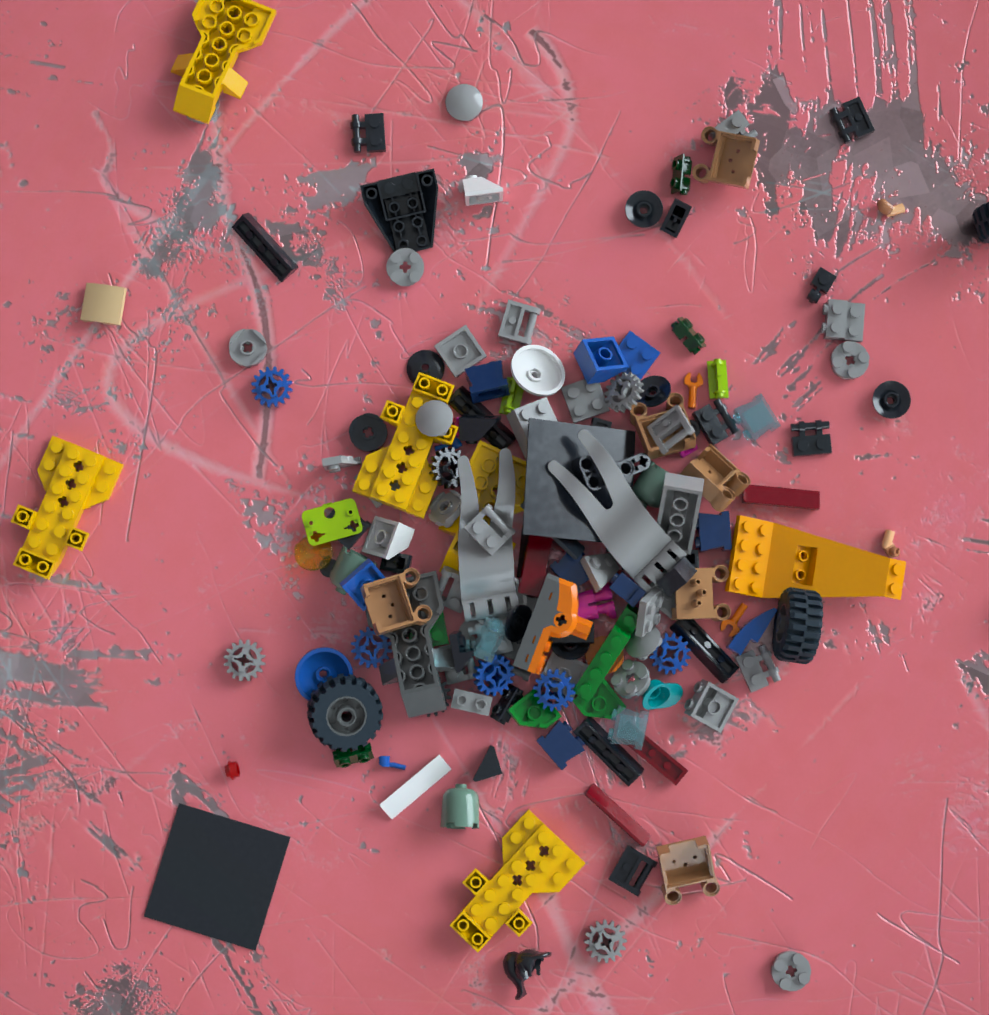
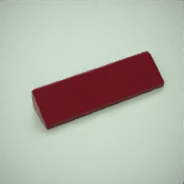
(781, 497)
(534, 566)
(617, 815)

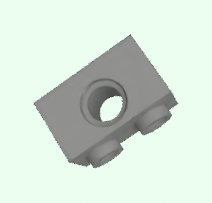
(471, 702)

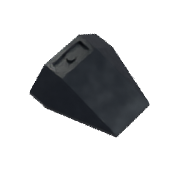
(404, 208)

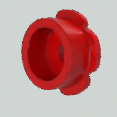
(232, 770)

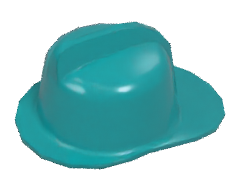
(661, 695)

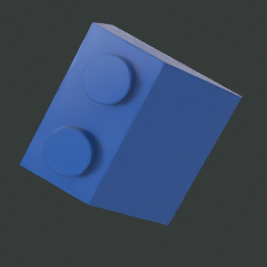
(600, 359)

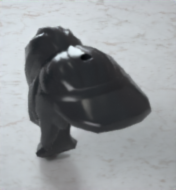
(520, 967)

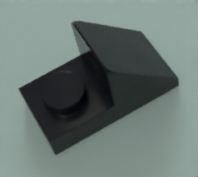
(460, 655)

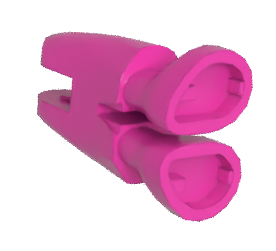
(588, 607)

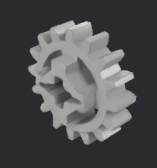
(623, 392)
(243, 669)
(615, 936)

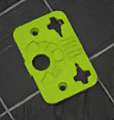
(333, 526)

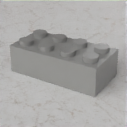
(520, 416)
(680, 508)

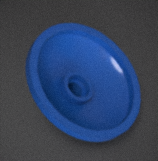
(313, 662)

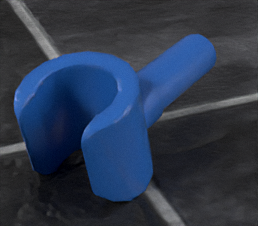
(456, 444)
(384, 761)

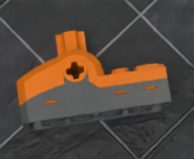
(556, 599)

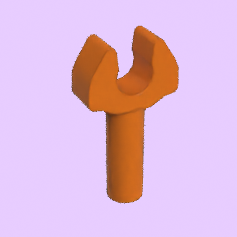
(692, 389)
(734, 620)

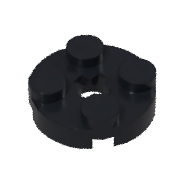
(362, 423)

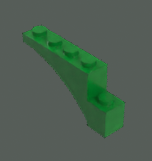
(607, 653)

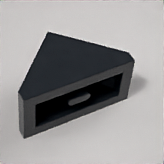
(676, 218)
(397, 564)
(676, 576)
(489, 766)

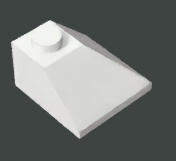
(481, 191)
(387, 538)

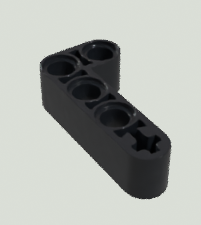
(591, 471)

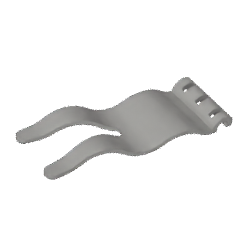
(627, 526)
(481, 575)

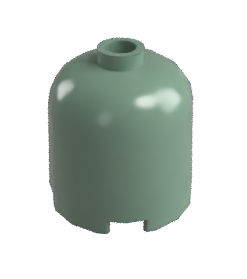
(650, 485)
(344, 566)
(460, 808)

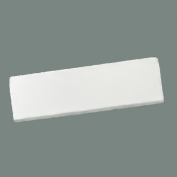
(415, 786)

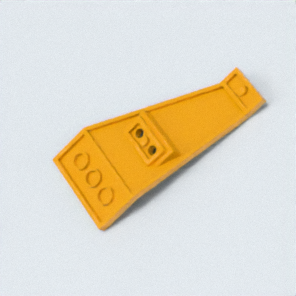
(768, 560)

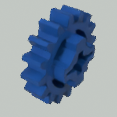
(280, 385)
(363, 649)
(675, 661)
(492, 673)
(559, 696)

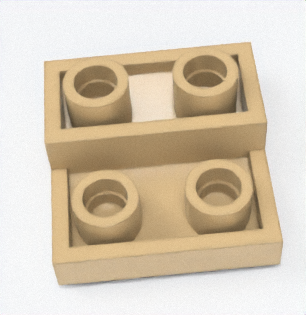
(103, 304)

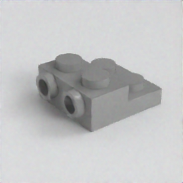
(843, 320)
(710, 705)

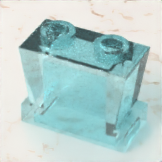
(755, 418)
(489, 639)
(628, 727)

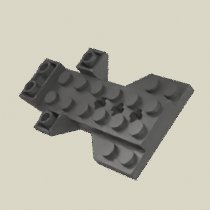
(416, 660)

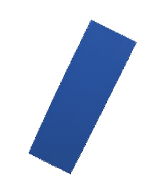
(751, 631)

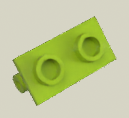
(717, 379)
(514, 399)

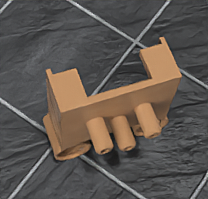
(732, 159)
(642, 421)
(717, 472)
(696, 597)
(390, 605)
(684, 865)

